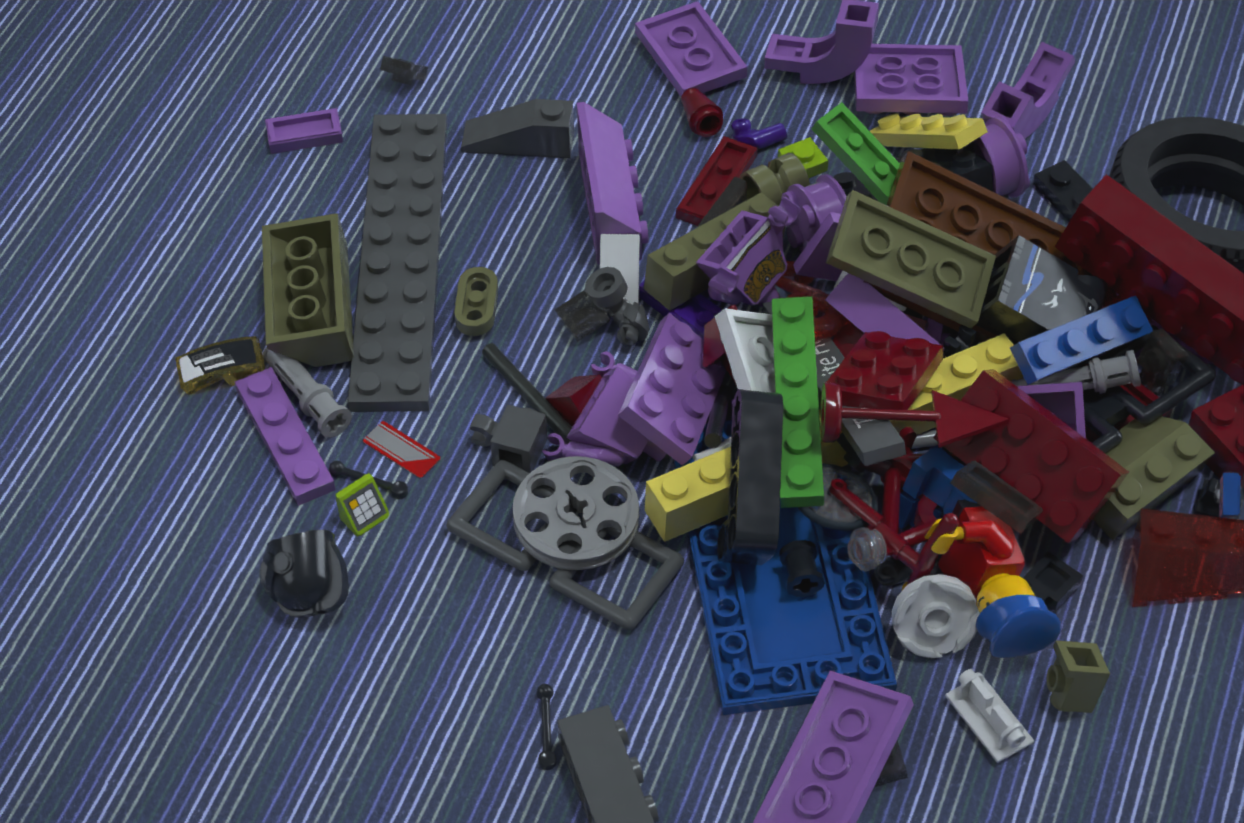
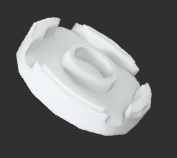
(935, 616)

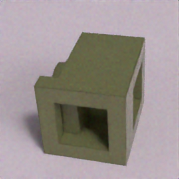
(1076, 676)

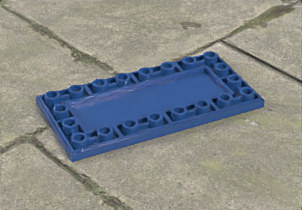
(780, 646)

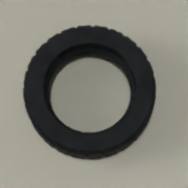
(1187, 153)

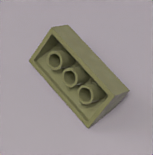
(308, 290)

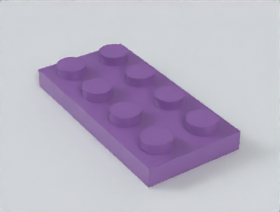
(673, 390)
(837, 753)

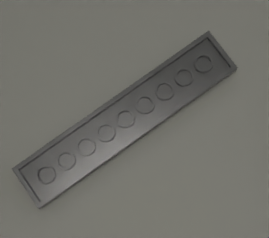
(399, 265)

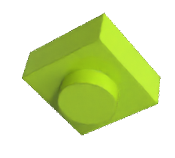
(809, 155)

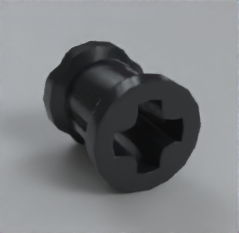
(801, 568)

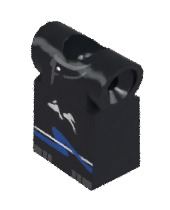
(1036, 293)

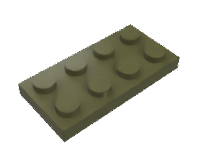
(911, 259)

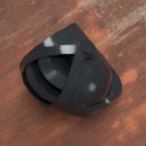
(305, 573)

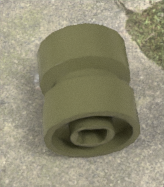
(776, 177)

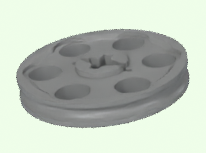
(564, 524)

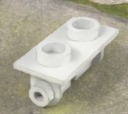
(988, 716)

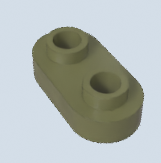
(474, 308)

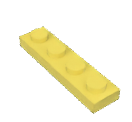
(928, 132)

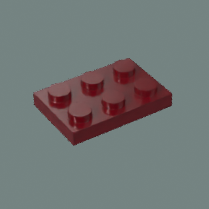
(886, 371)

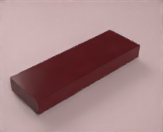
(725, 163)

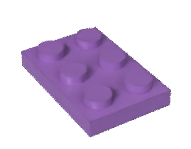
(691, 49)

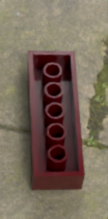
(1166, 268)

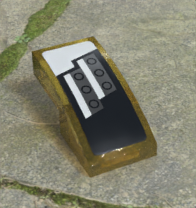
(218, 361)

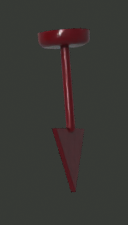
(952, 417)

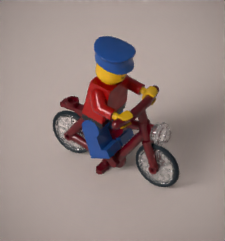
(958, 534)

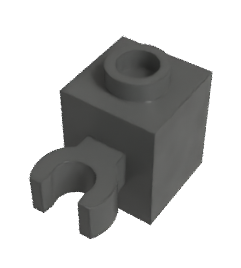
(515, 438)

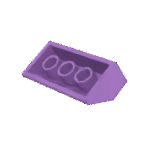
(608, 177)

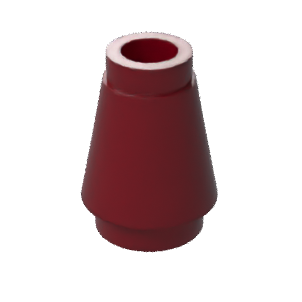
(702, 114)

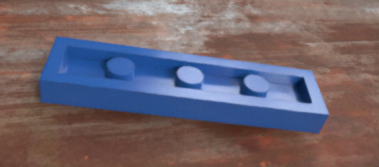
(1081, 339)

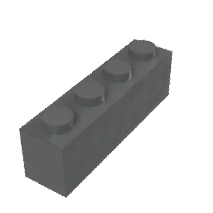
(602, 769)

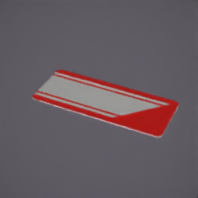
(401, 449)

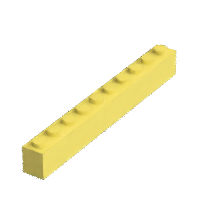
(700, 489)

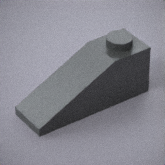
(525, 129)

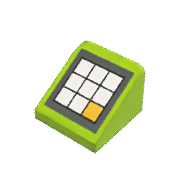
(361, 505)

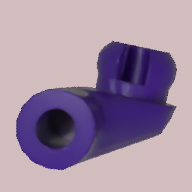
(758, 138)

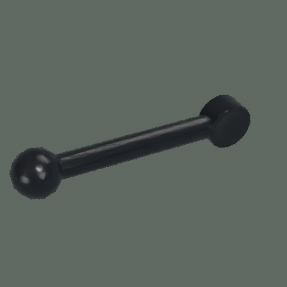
(398, 489)
(547, 758)

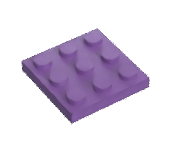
(912, 80)

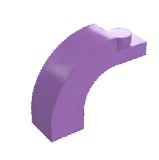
(829, 56)
(1034, 94)

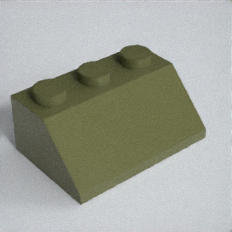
(1159, 463)

